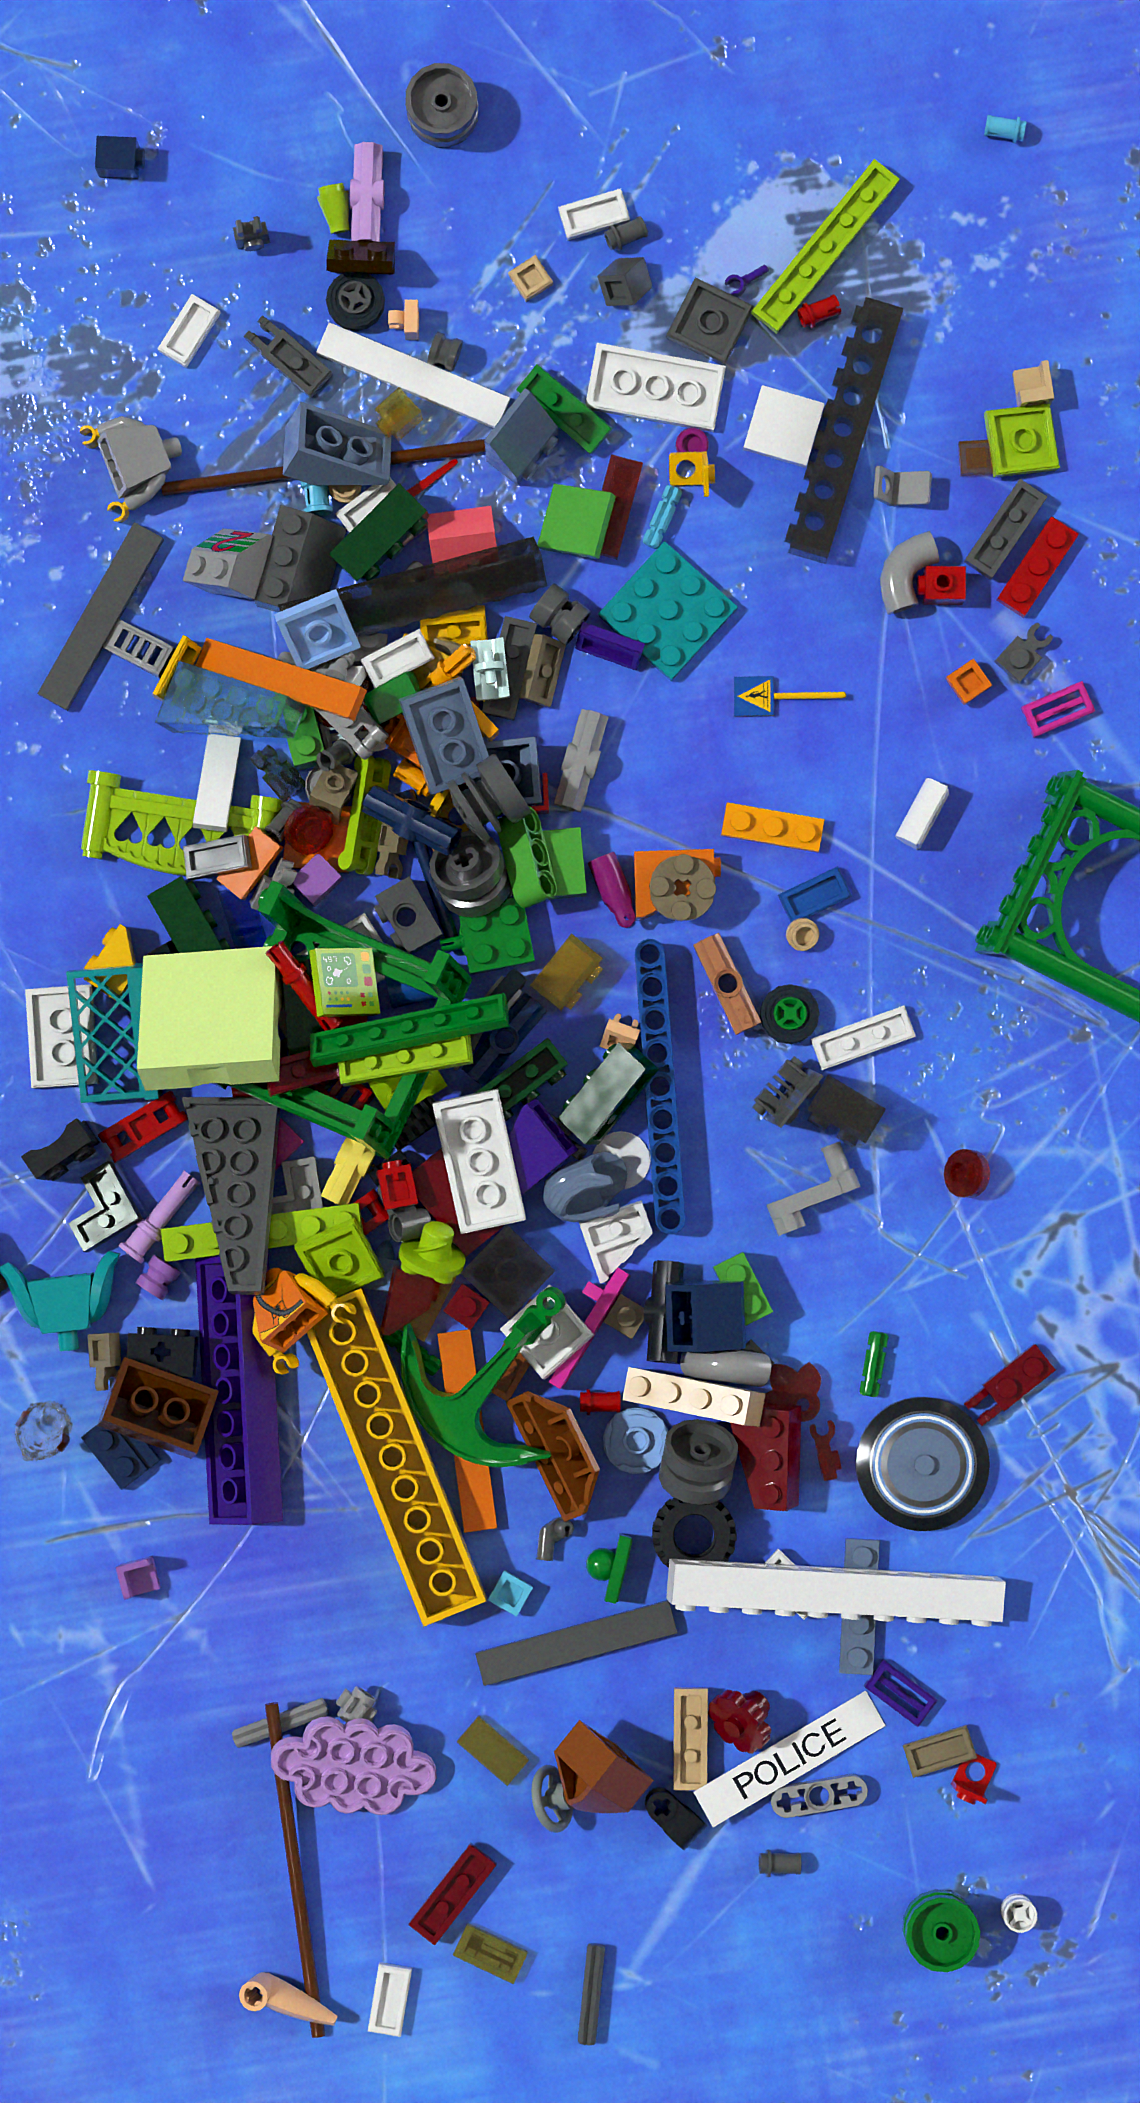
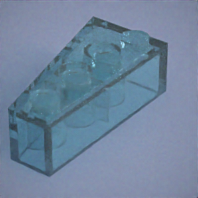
(220, 704)

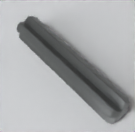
(591, 1994)

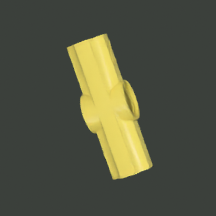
(351, 1165)

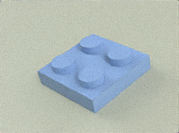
(317, 630)

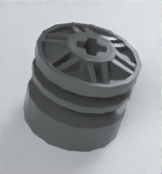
(488, 798)

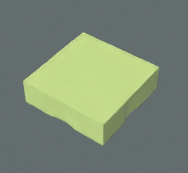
(209, 1019)

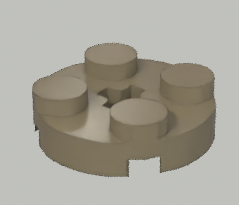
(663, 887)

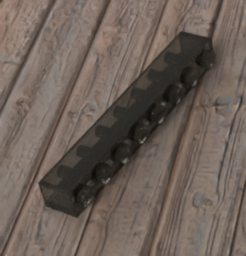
(441, 587)

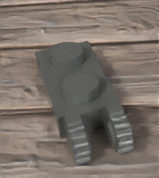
(290, 358)

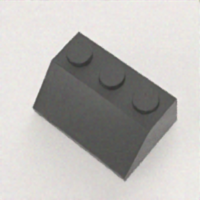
(298, 558)

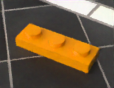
(772, 827)

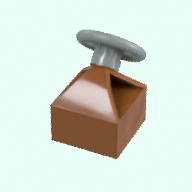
(589, 1777)

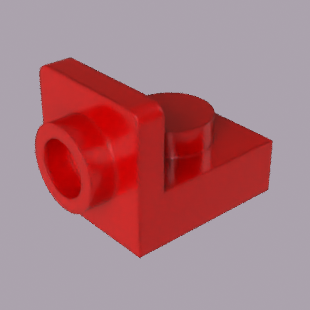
(396, 1185)

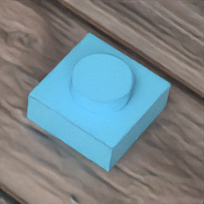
(510, 1593)

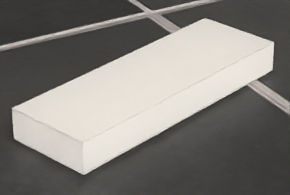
(217, 782)
(863, 1037)

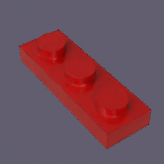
(1037, 567)

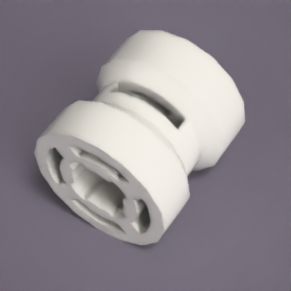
(1023, 1917)

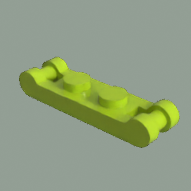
(364, 829)

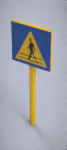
(756, 696)

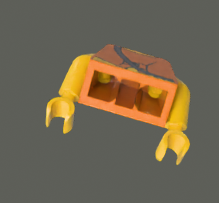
(289, 1310)

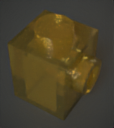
(397, 415)

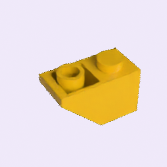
(117, 952)

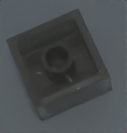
(844, 1112)
(507, 1271)

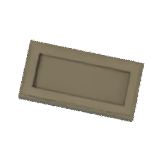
(939, 1751)

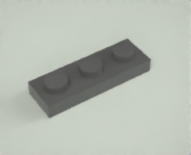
(1005, 529)
(517, 642)

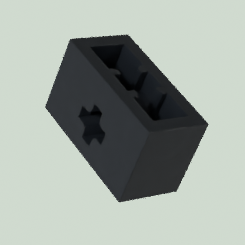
(183, 1348)

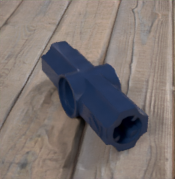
(412, 820)
(489, 1057)

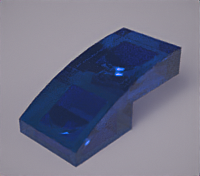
(243, 922)

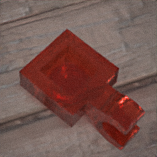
(828, 1460)

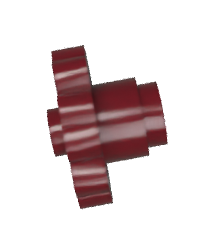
(741, 1719)

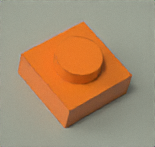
(968, 681)

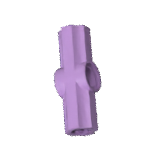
(367, 192)

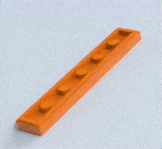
(283, 678)
(472, 1479)

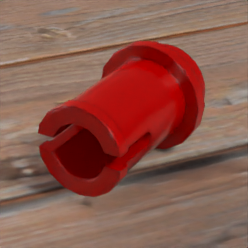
(818, 311)
(600, 1402)

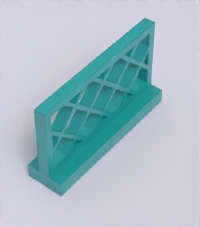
(134, 980)

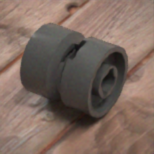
(560, 614)

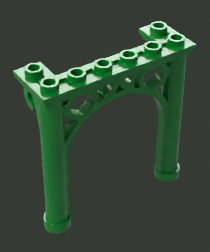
(1000, 937)

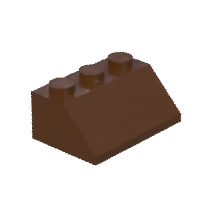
(158, 1408)

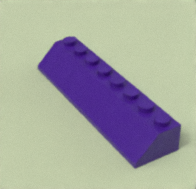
(244, 1422)

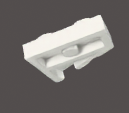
(615, 1237)

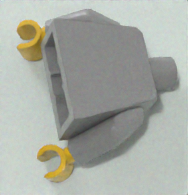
(133, 458)

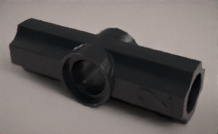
(655, 1310)

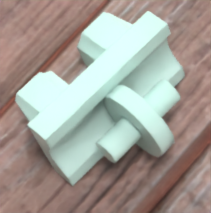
(490, 669)

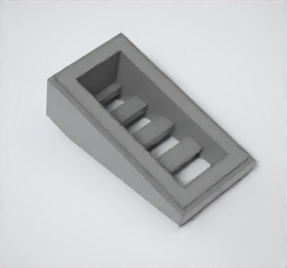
(160, 663)

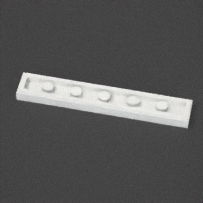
(412, 375)

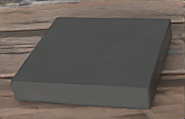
(709, 322)

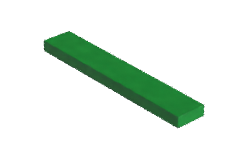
(409, 1030)

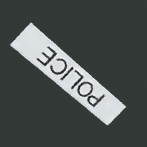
(789, 1758)

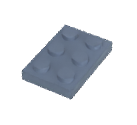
(444, 733)

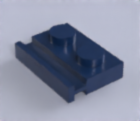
(120, 1455)

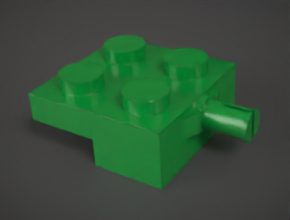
(494, 939)

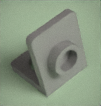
(902, 487)

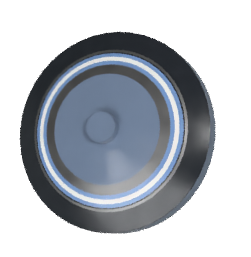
(922, 1463)

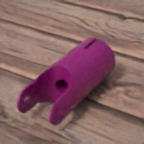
(613, 887)

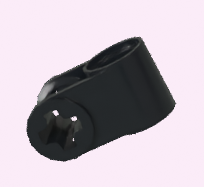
(677, 1820)

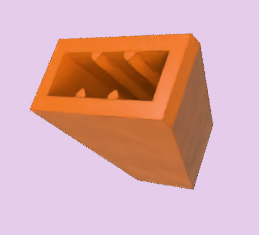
(645, 864)

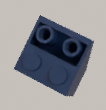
(705, 1315)

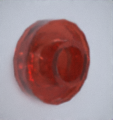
(308, 829)
(967, 1173)

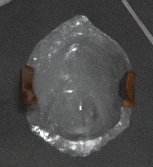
(43, 1430)

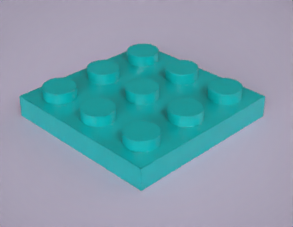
(668, 610)

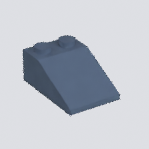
(521, 438)
(334, 449)

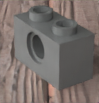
(401, 897)

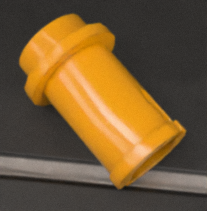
(412, 776)

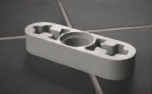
(842, 1783)

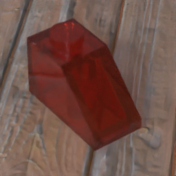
(407, 1299)

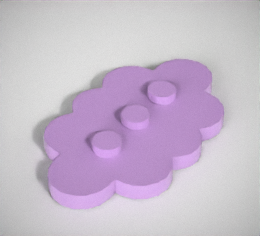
(353, 1765)

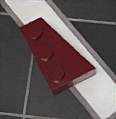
(772, 1456)

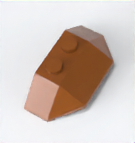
(572, 1467)

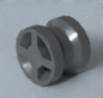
(445, 351)

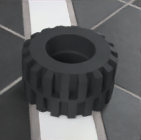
(674, 1511)

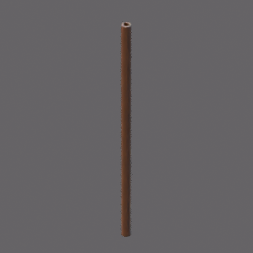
(276, 473)
(295, 1871)

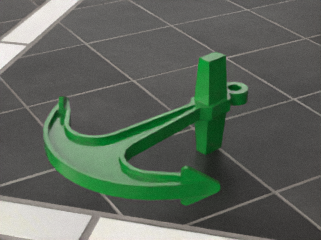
(454, 1417)

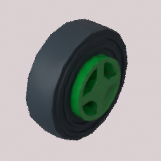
(798, 1007)

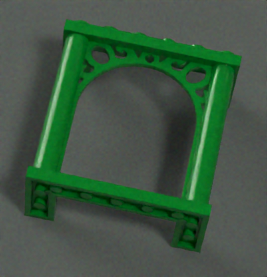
(440, 979)

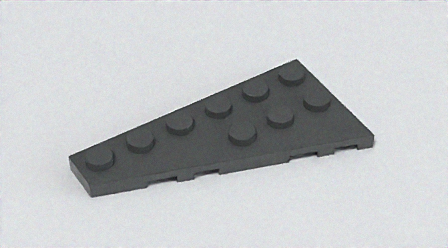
(237, 1169)

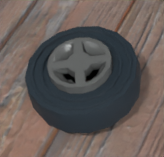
(358, 288)

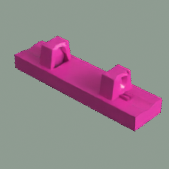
(605, 1301)

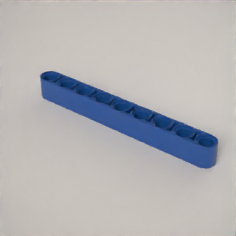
(667, 1102)

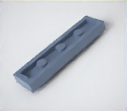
(858, 1636)

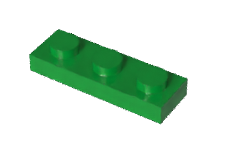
(566, 409)

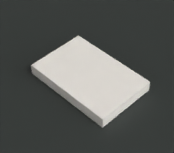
(52, 1037)

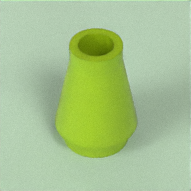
(335, 207)

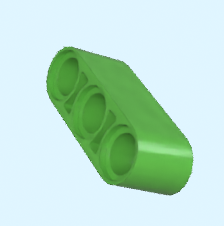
(527, 860)

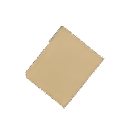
(1033, 385)

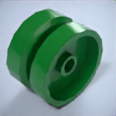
(938, 1910)

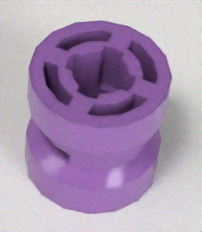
(158, 1277)

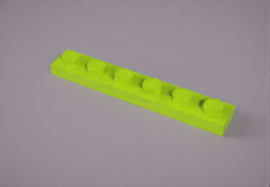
(825, 246)
(285, 1230)

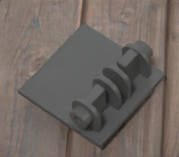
(802, 1085)

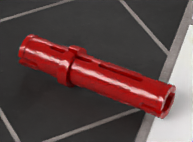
(298, 979)

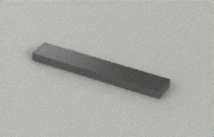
(100, 616)
(576, 1642)

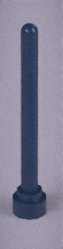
(424, 859)

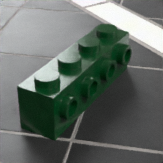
(526, 1075)

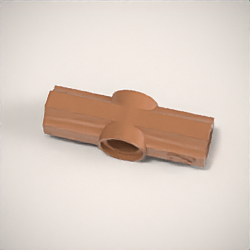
(735, 1004)

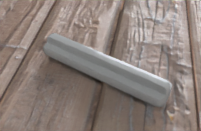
(289, 1720)

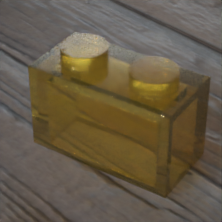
(567, 973)

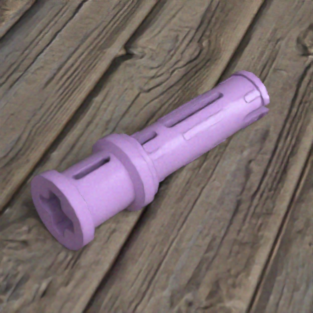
(150, 1229)

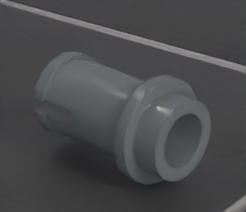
(625, 233)
(339, 754)
(277, 824)
(779, 1863)

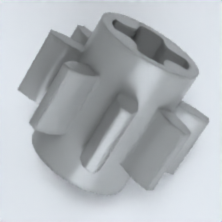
(356, 1705)

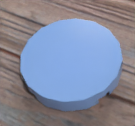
(635, 1440)

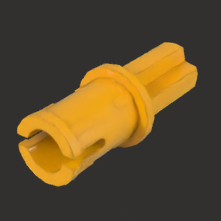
(450, 668)

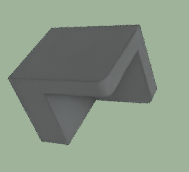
(625, 281)

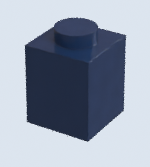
(118, 157)

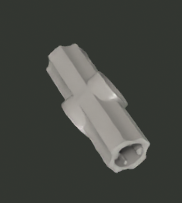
(581, 760)

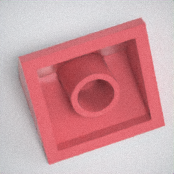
(460, 532)

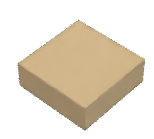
(530, 278)

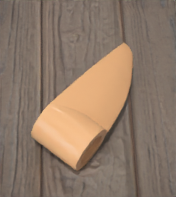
(284, 1999)

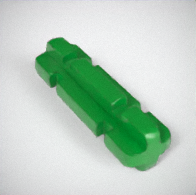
(431, 1363)
(874, 1364)

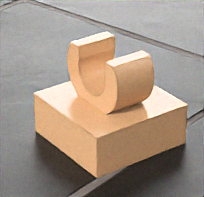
(406, 319)
(619, 1032)

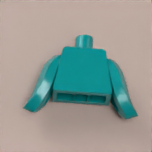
(63, 1302)

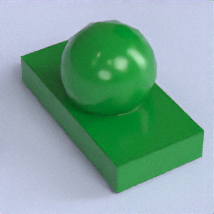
(606, 1565)

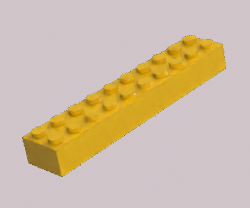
(395, 1462)

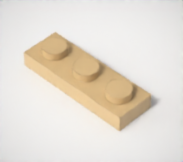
(690, 1738)

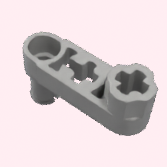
(786, 1211)

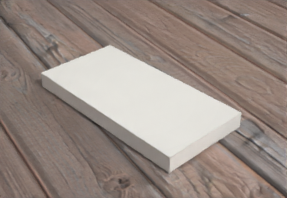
(655, 387)
(479, 1161)

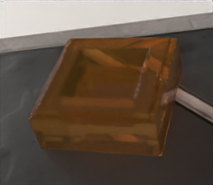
(975, 458)

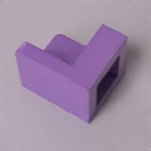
(317, 879)
(138, 1577)

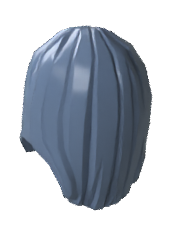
(586, 1187)

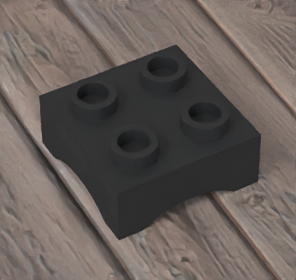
(73, 1145)

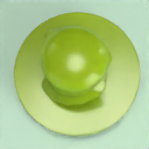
(433, 1254)

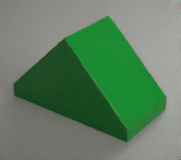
(384, 701)

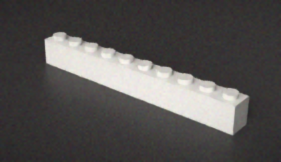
(835, 1590)

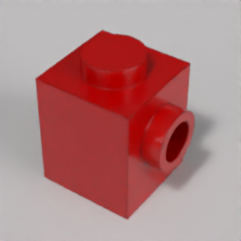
(942, 585)

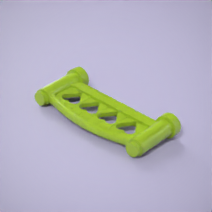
(111, 805)

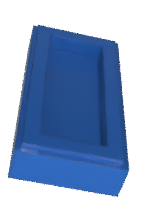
(815, 895)

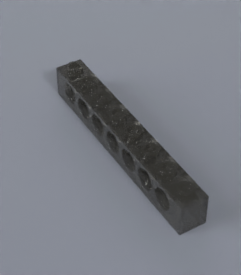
(884, 320)

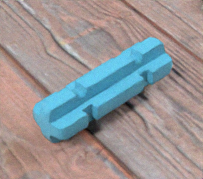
(662, 516)

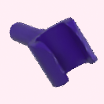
(746, 279)

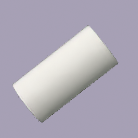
(922, 813)

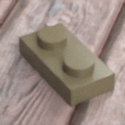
(542, 670)

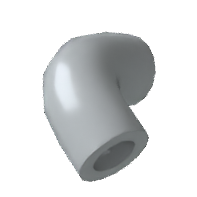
(900, 568)
(727, 1366)

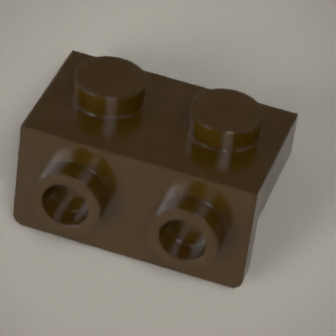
(361, 256)

